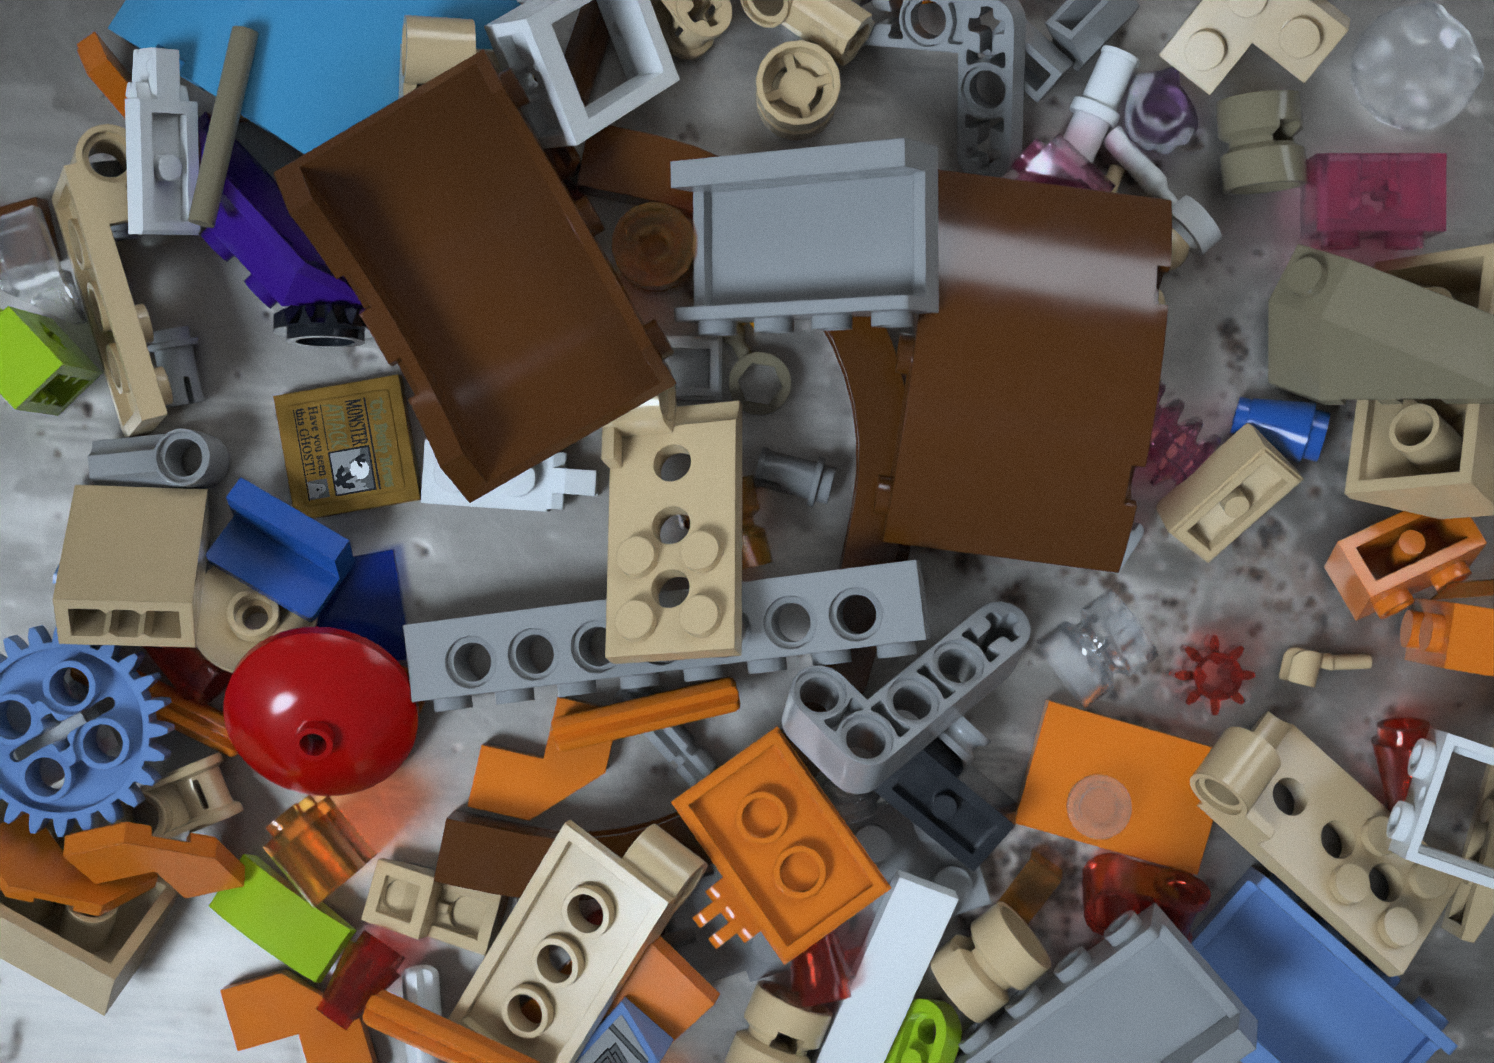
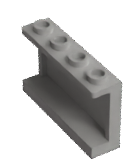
(813, 236)
(1123, 1001)

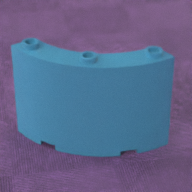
(313, 61)

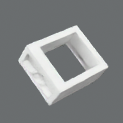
(556, 112)
(1410, 818)

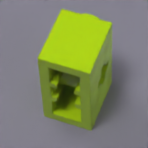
(40, 363)

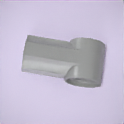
(157, 461)

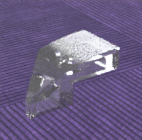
(32, 266)

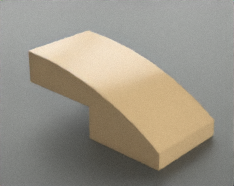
(412, 904)

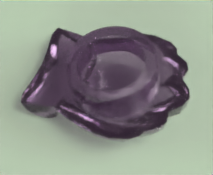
(1159, 112)

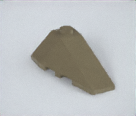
(1372, 336)

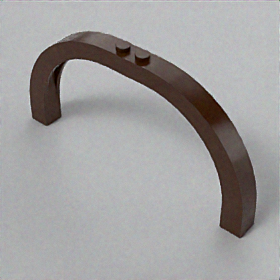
(634, 170)

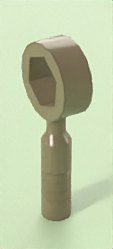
(746, 360)

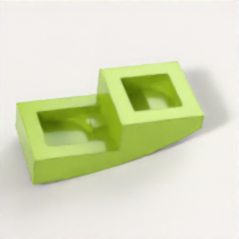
(283, 921)

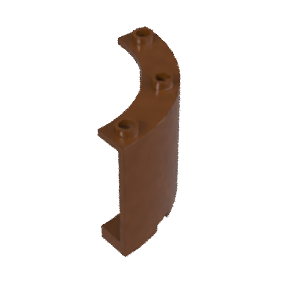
(478, 275)
(1032, 375)

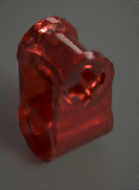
(1137, 888)

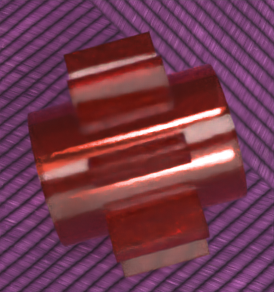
(1228, 671)

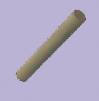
(223, 126)

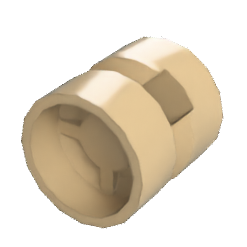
(797, 90)
(989, 962)
(776, 1010)

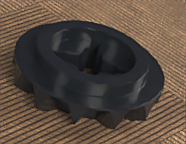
(321, 326)

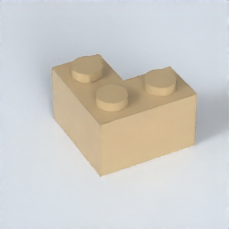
(1220, 31)

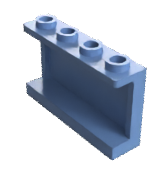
(1309, 988)

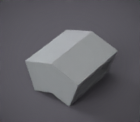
(1086, 25)
(1046, 55)

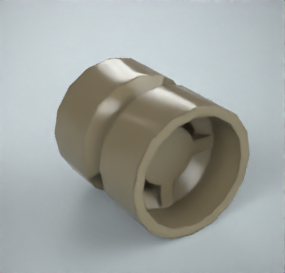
(1261, 142)

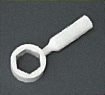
(1188, 216)

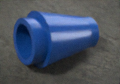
(1290, 426)

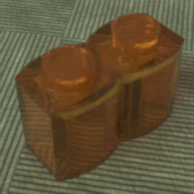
(317, 847)

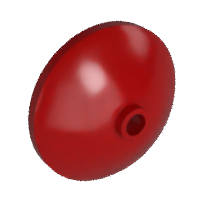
(328, 687)

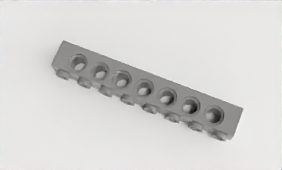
(441, 648)

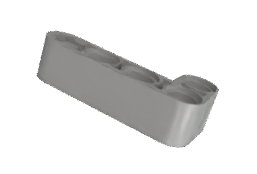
(918, 689)

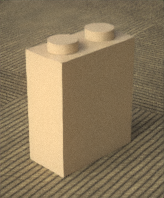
(132, 566)

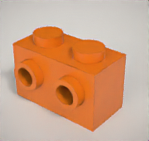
(1400, 557)

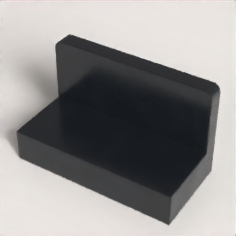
(951, 803)

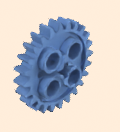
(92, 778)

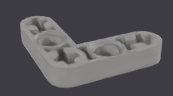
(969, 37)

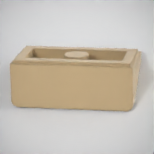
(1227, 493)

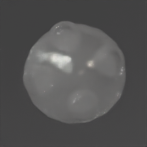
(1415, 67)

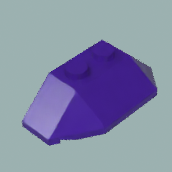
(266, 239)

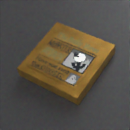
(348, 447)

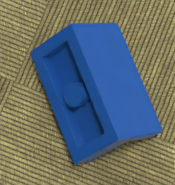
(280, 551)

